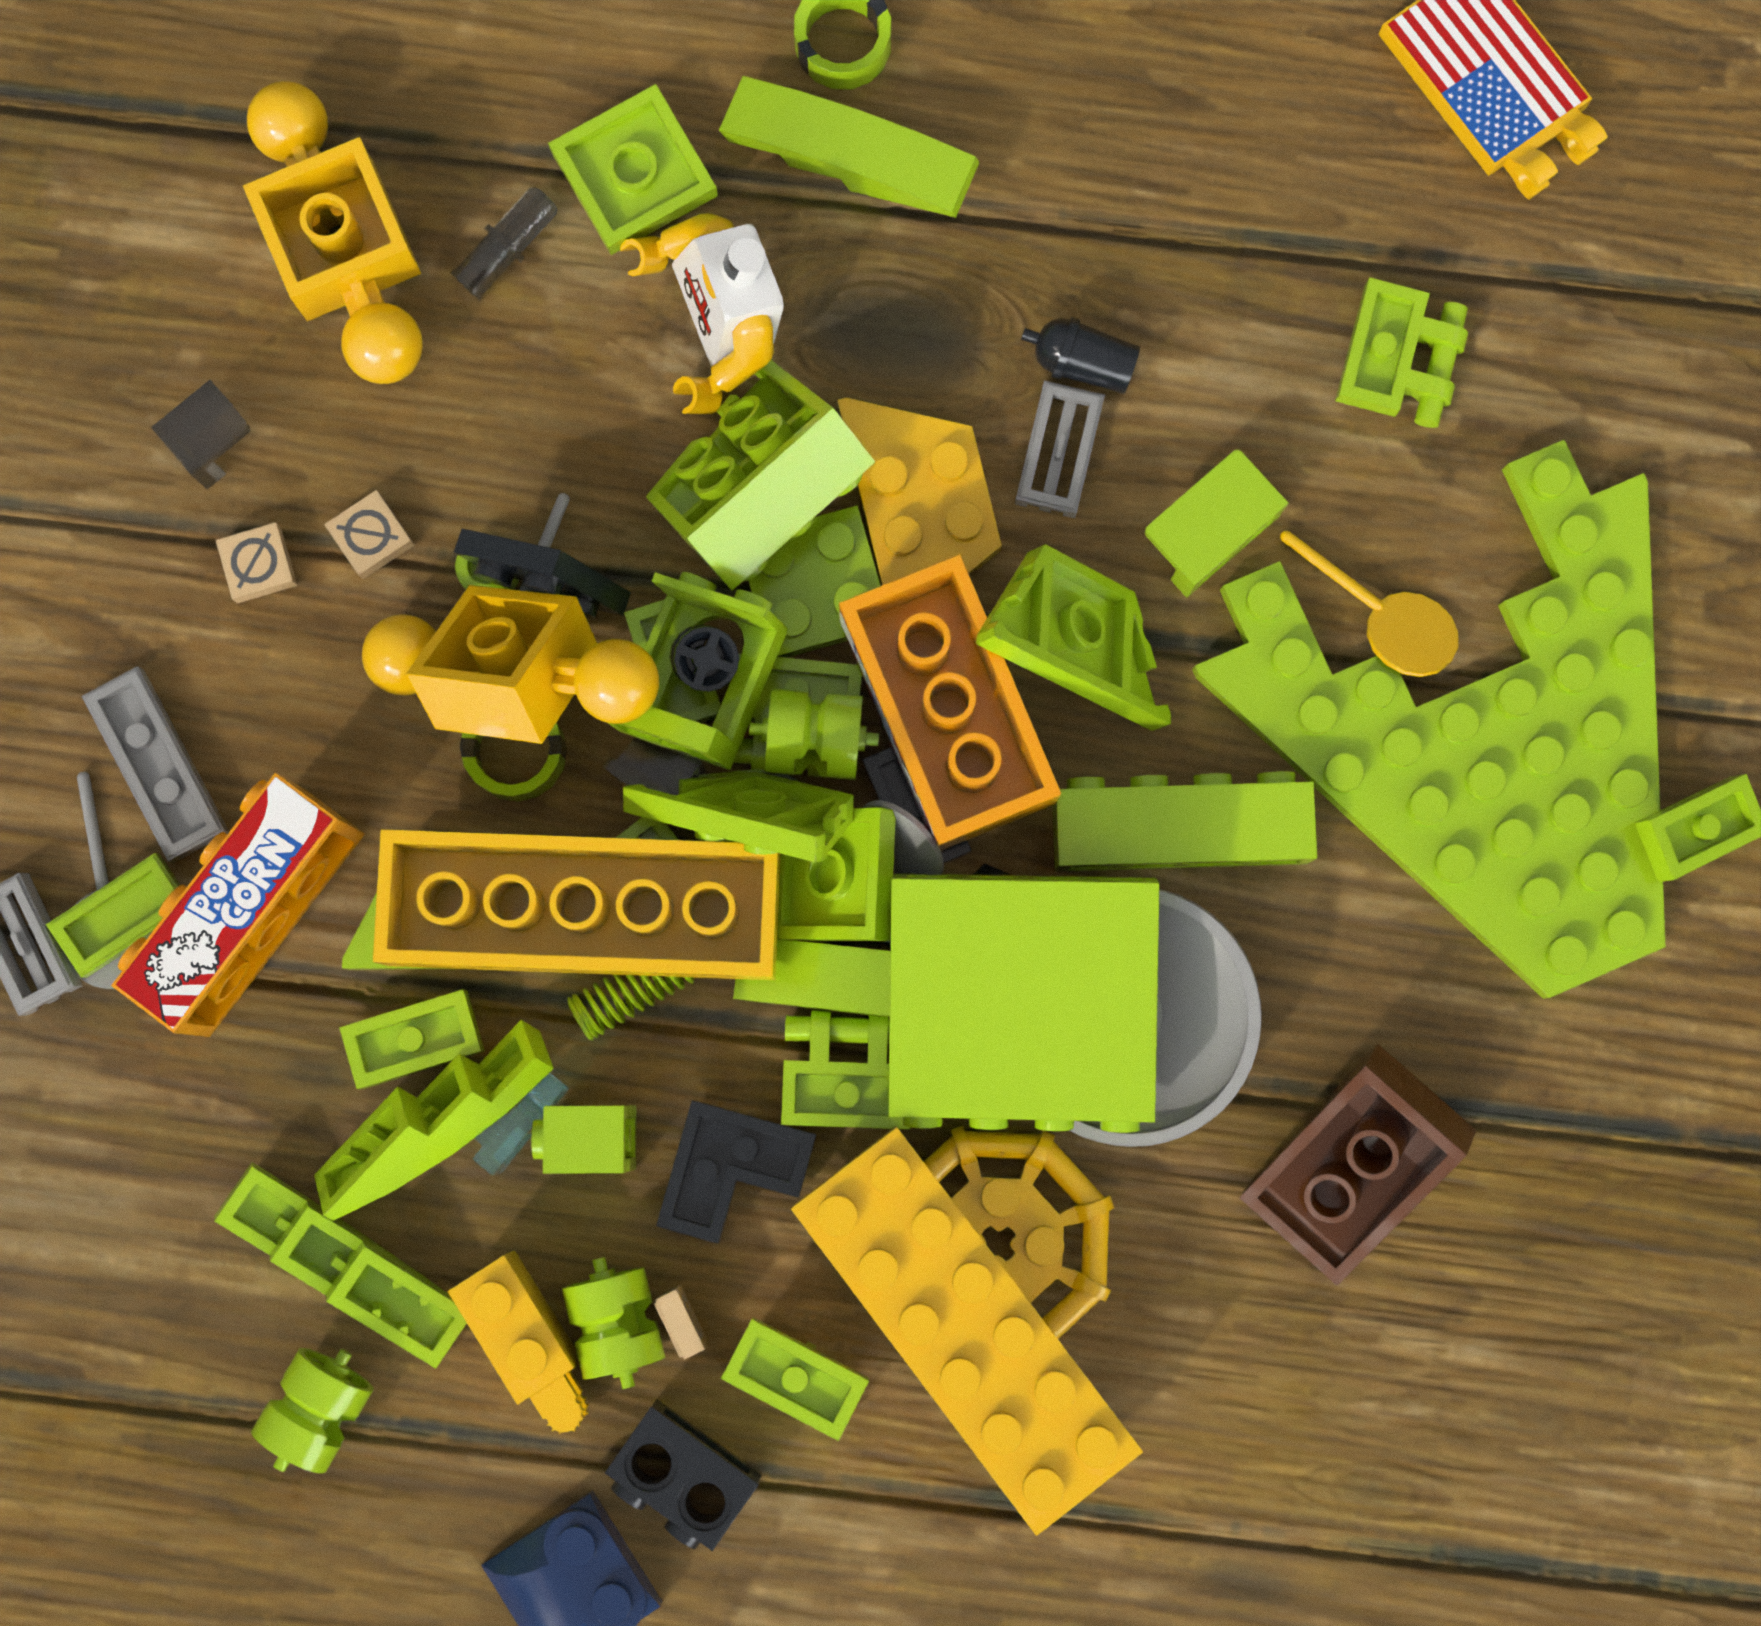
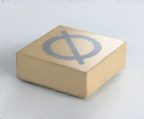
(369, 534)
(256, 562)
(681, 1322)

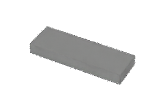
(155, 764)

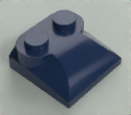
(573, 1572)

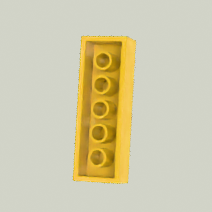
(576, 905)
(966, 1330)

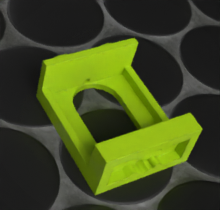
(695, 602)

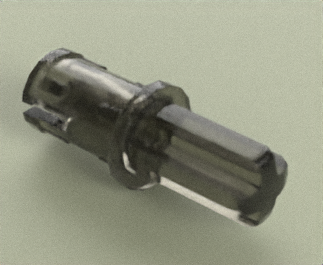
(505, 242)

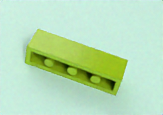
(1184, 824)

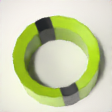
(842, 75)
(534, 787)

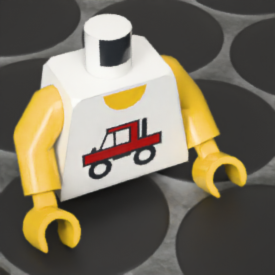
(727, 294)

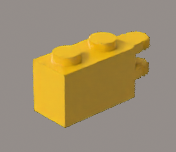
(523, 1340)

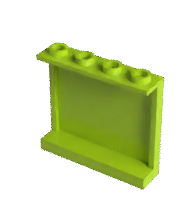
(1023, 1000)

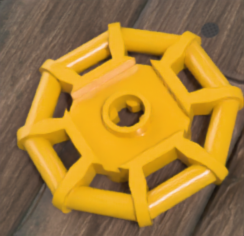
(1036, 1224)

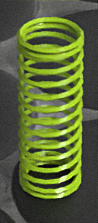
(587, 1023)

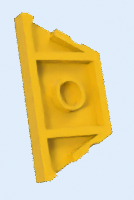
(923, 492)

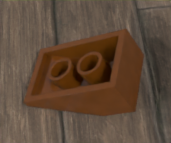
(1359, 1164)

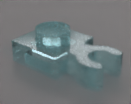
(512, 1131)

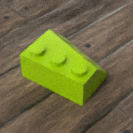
(759, 475)

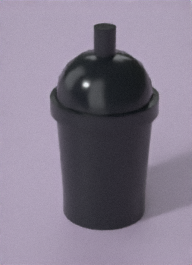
(1084, 354)

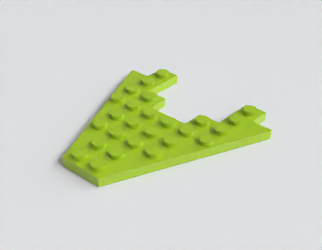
(1515, 787)

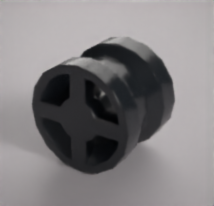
(714, 662)

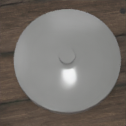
(1204, 1025)

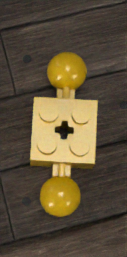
(339, 268)
(509, 665)

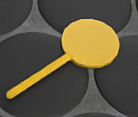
(1403, 628)

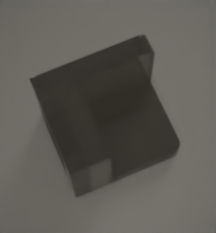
(202, 431)
(653, 767)

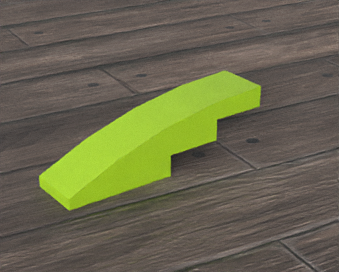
(849, 145)
(824, 979)
(419, 1132)
(342, 1265)

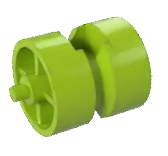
(813, 734)
(613, 1323)
(316, 1400)

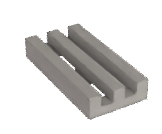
(1047, 499)
(58, 962)

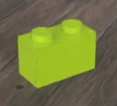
(585, 1139)

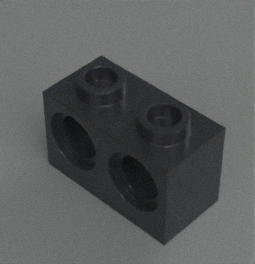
(693, 1461)

